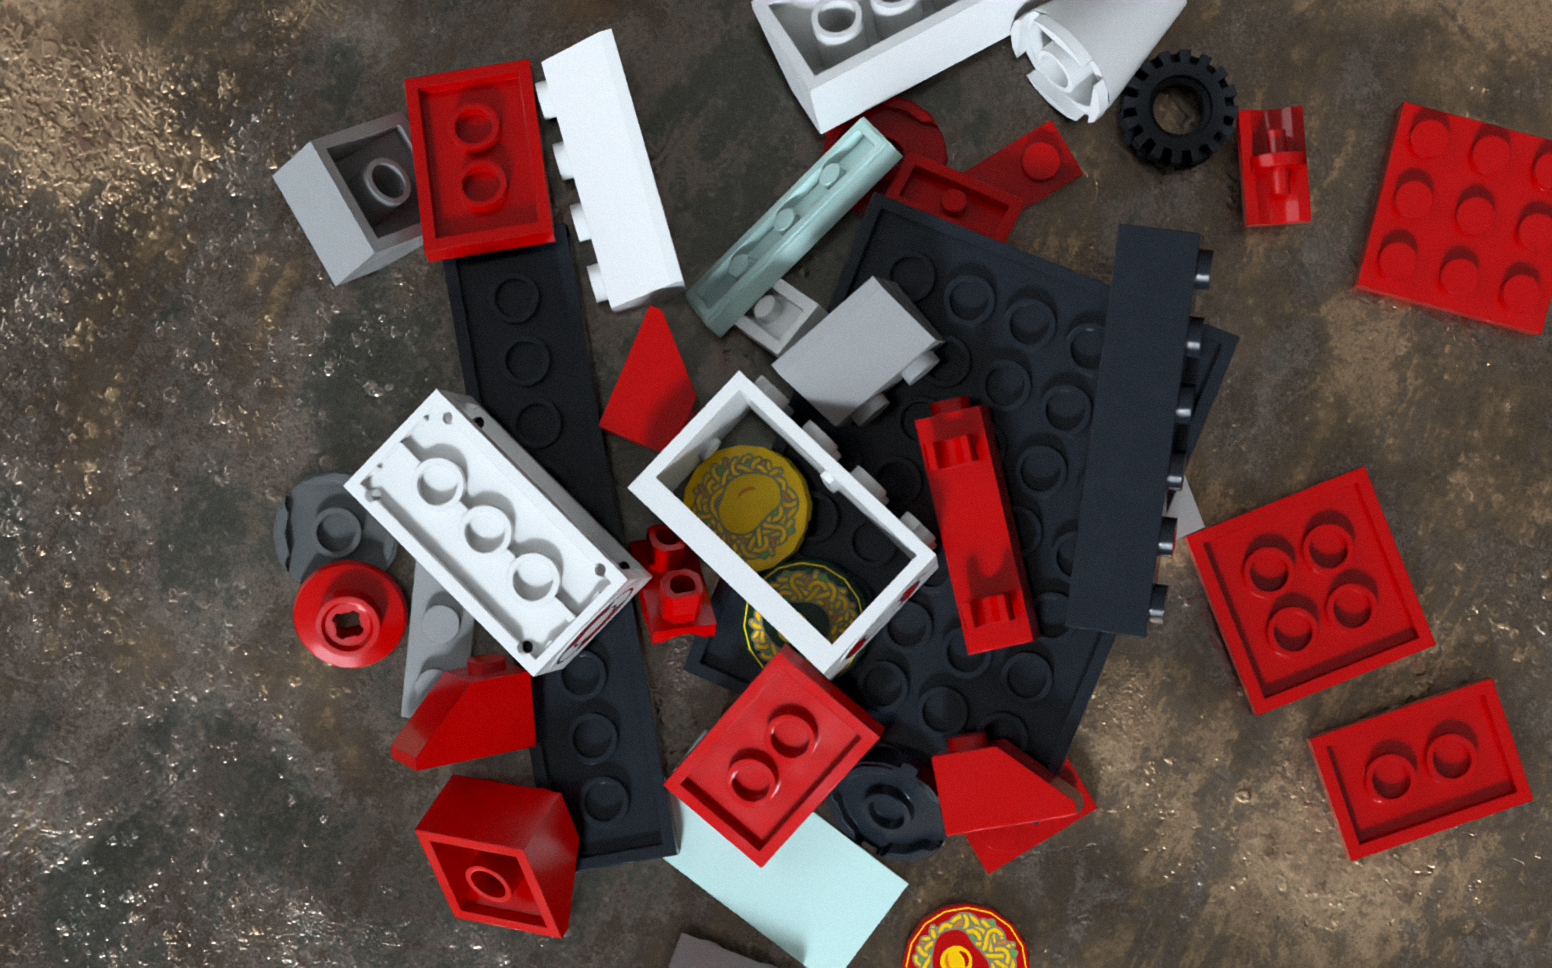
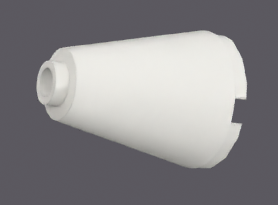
(1089, 48)

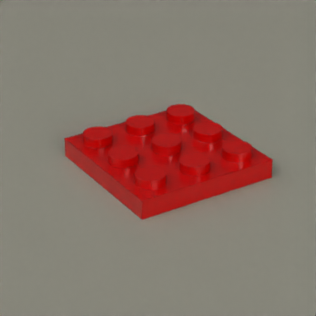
(1462, 220)
(1309, 590)

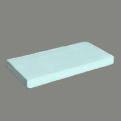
(811, 897)

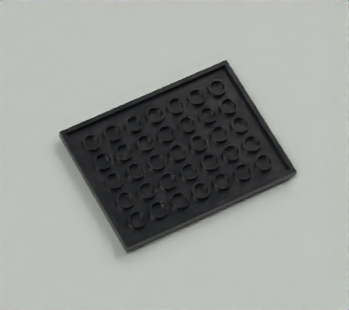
(1031, 350)

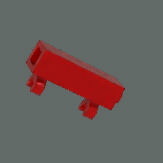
(977, 526)

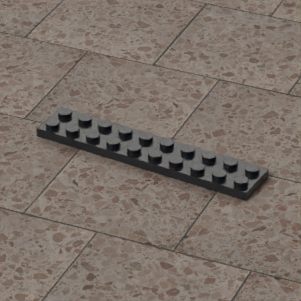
(535, 375)

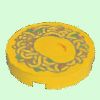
(752, 503)

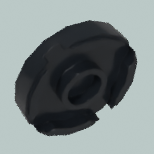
(890, 805)

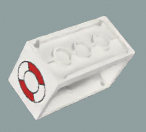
(703, 437)
(497, 531)

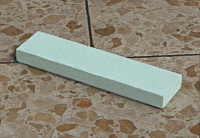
(792, 226)

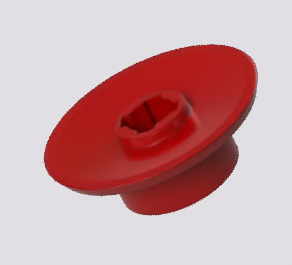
(338, 590)

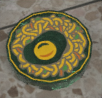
(819, 593)

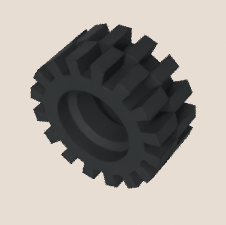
(1188, 73)

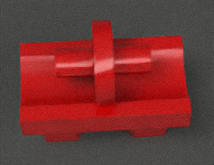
(1273, 166)
(676, 595)

